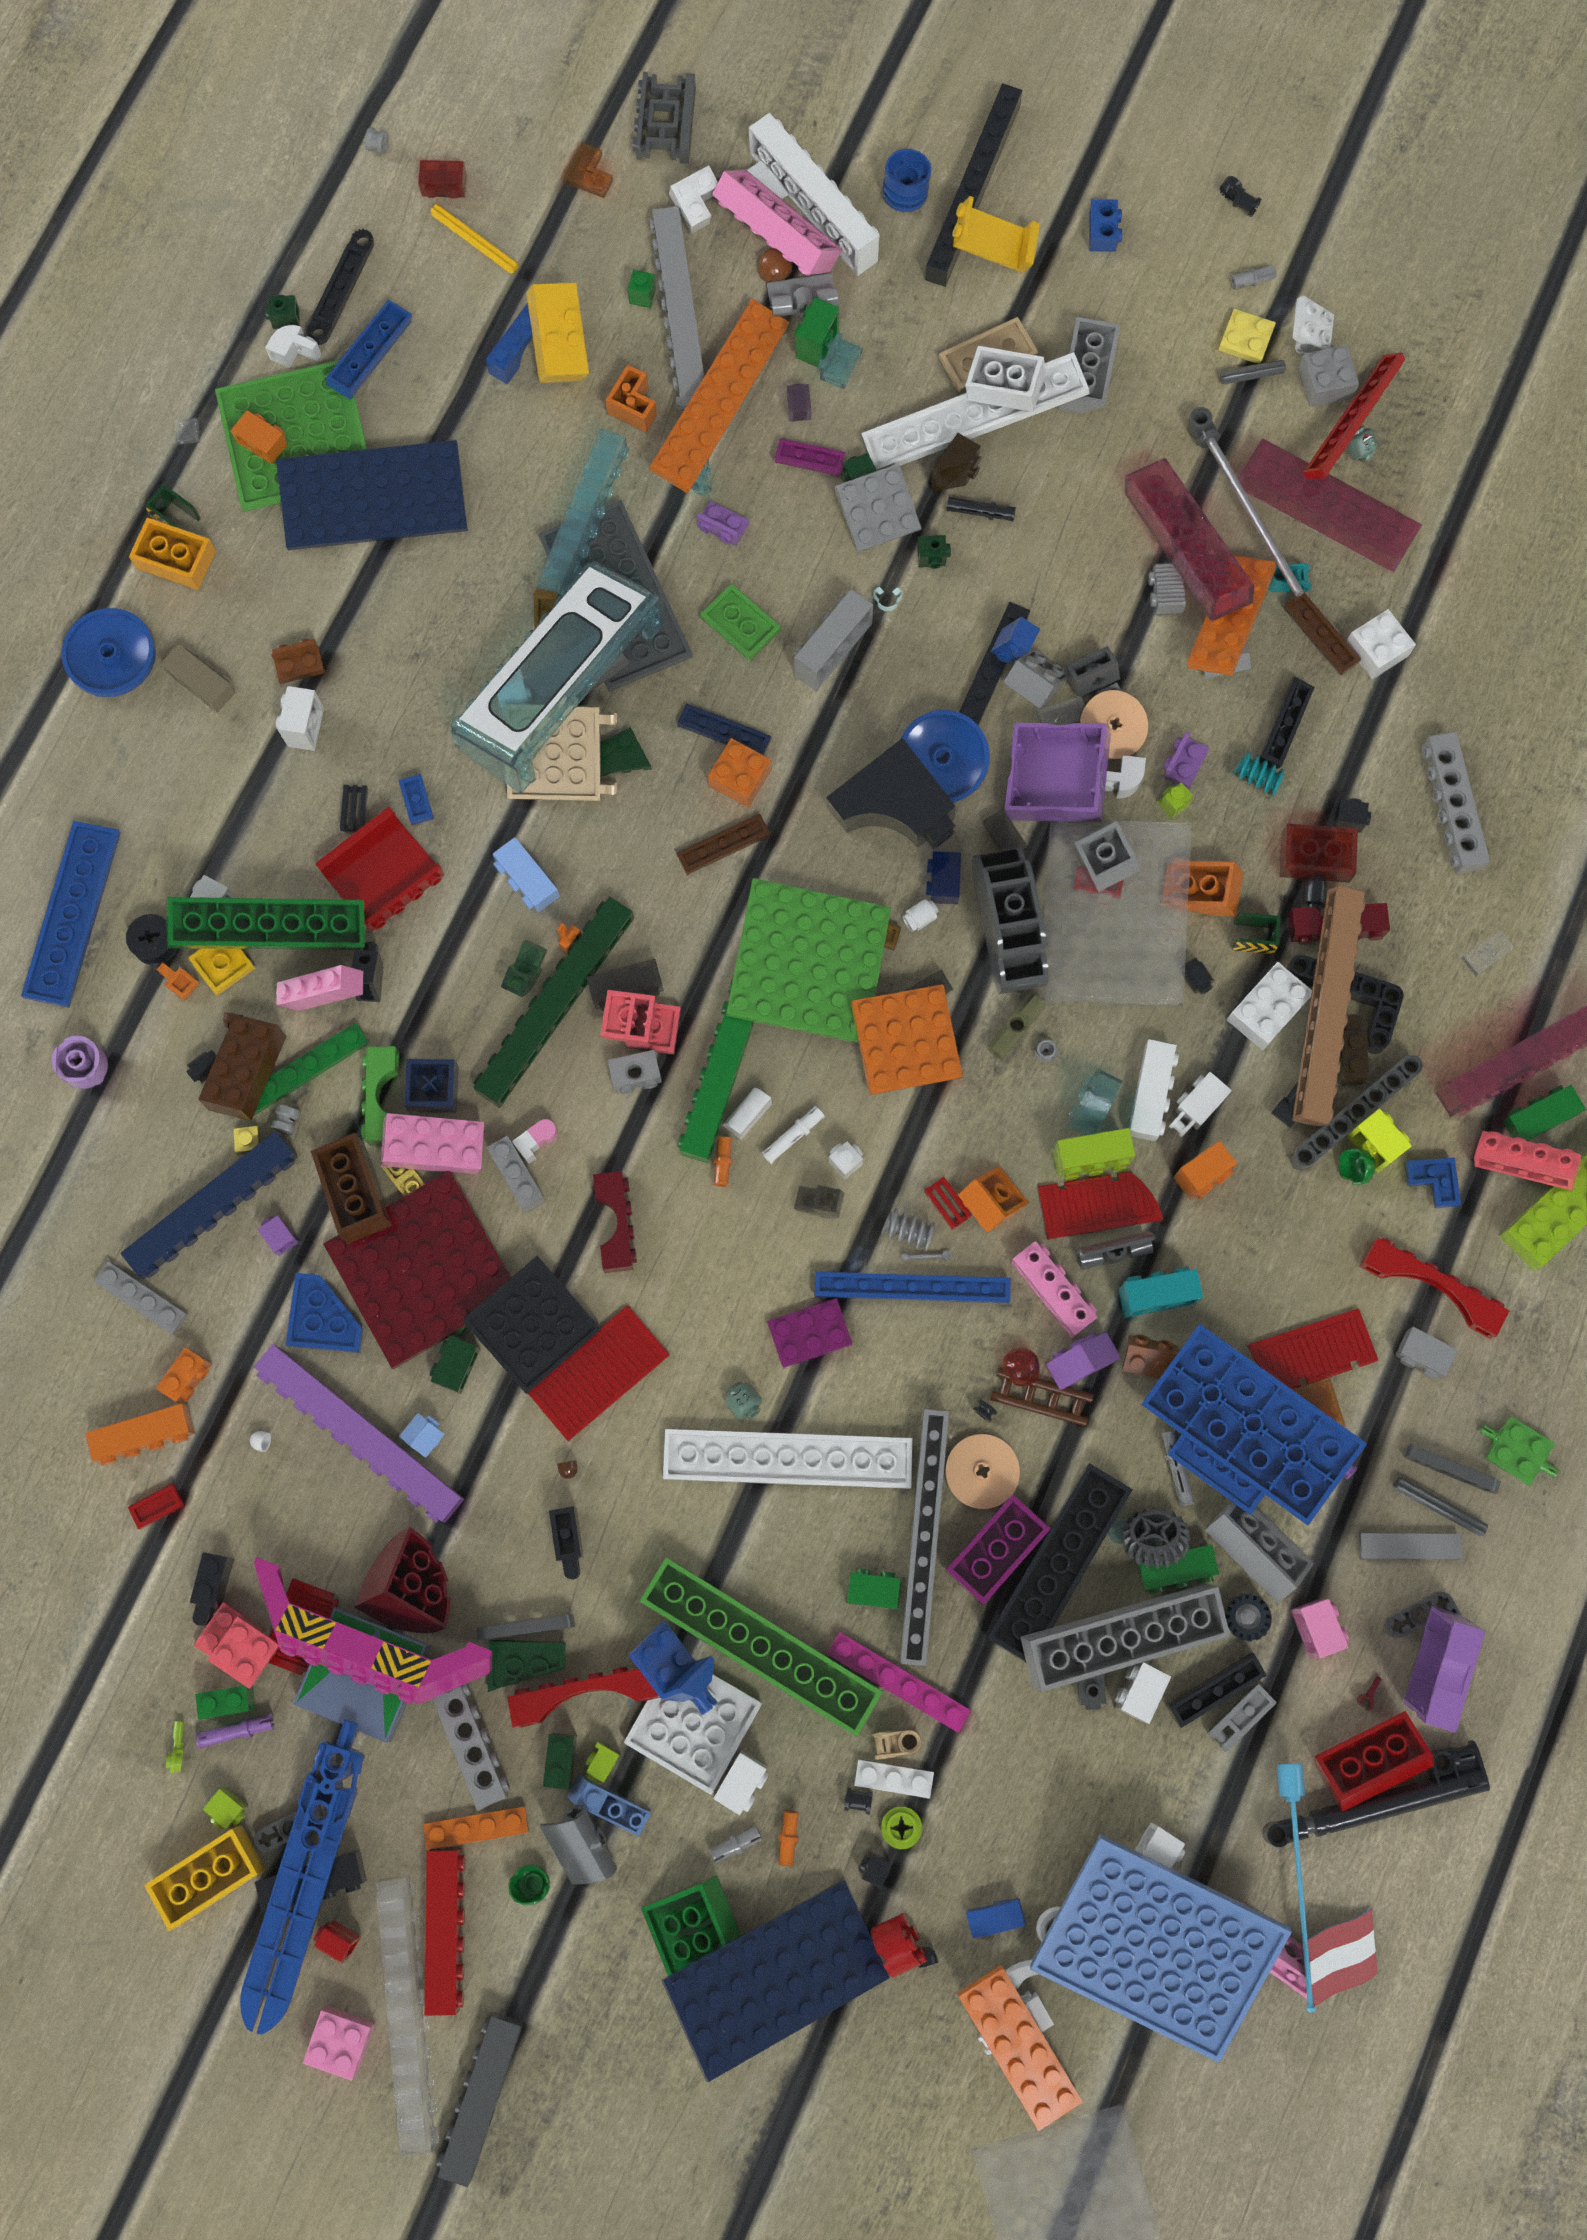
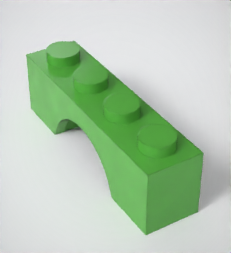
(380, 1067)

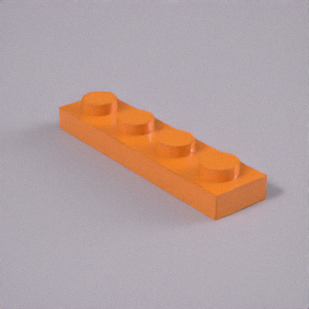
(476, 1827)

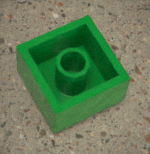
(816, 331)

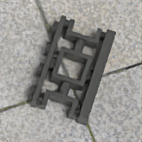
(682, 117)

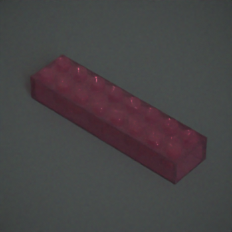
(1329, 506)
(1189, 539)
(1515, 1064)

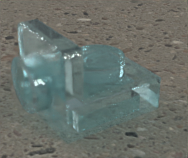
(701, 485)

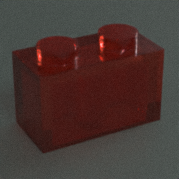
(442, 179)

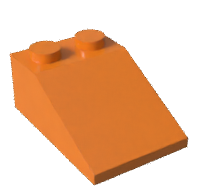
(1214, 888)

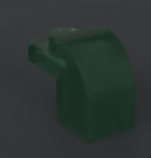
(525, 971)

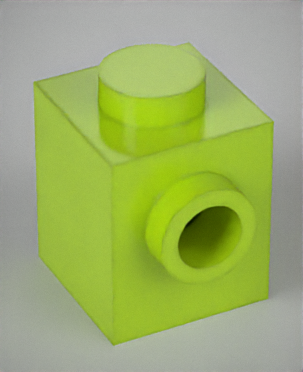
(226, 1809)

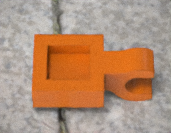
(567, 936)
(178, 982)

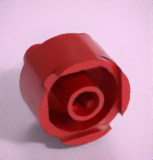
(898, 1945)

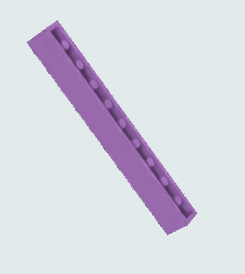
(359, 1433)

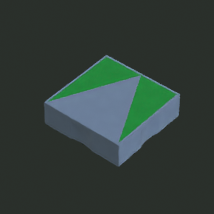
(343, 1699)

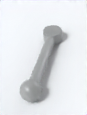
(946, 1255)

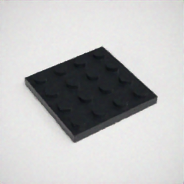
(531, 1324)

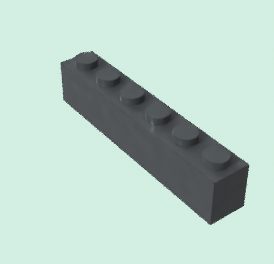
(480, 2100)

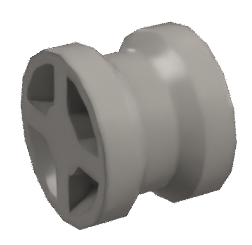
(376, 140)

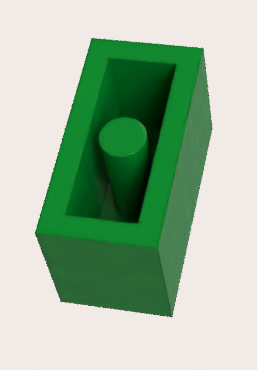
(873, 1590)
(225, 1702)

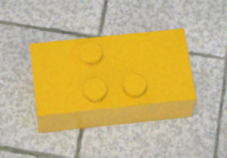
(557, 332)
(205, 1877)

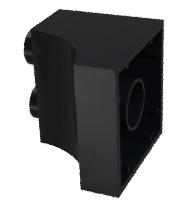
(896, 795)

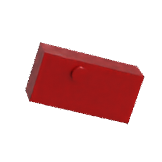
(1374, 1761)

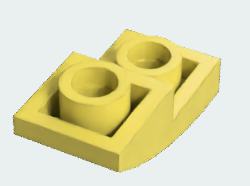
(405, 1179)

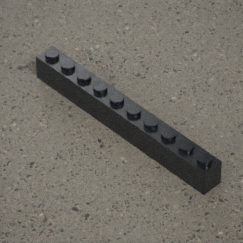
(975, 179)

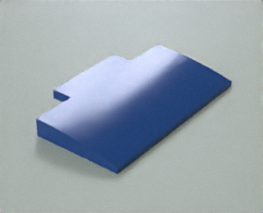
(1249, 1430)

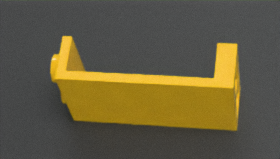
(995, 237)

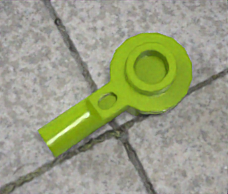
(174, 1759)

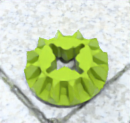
(910, 1836)

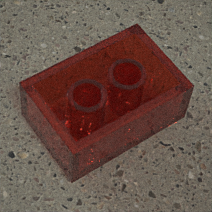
(1318, 851)

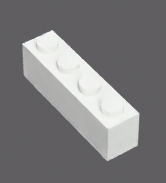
(1152, 1090)

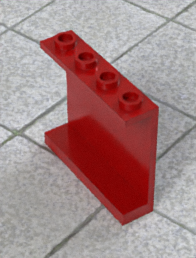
(380, 867)

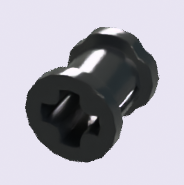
(858, 1801)

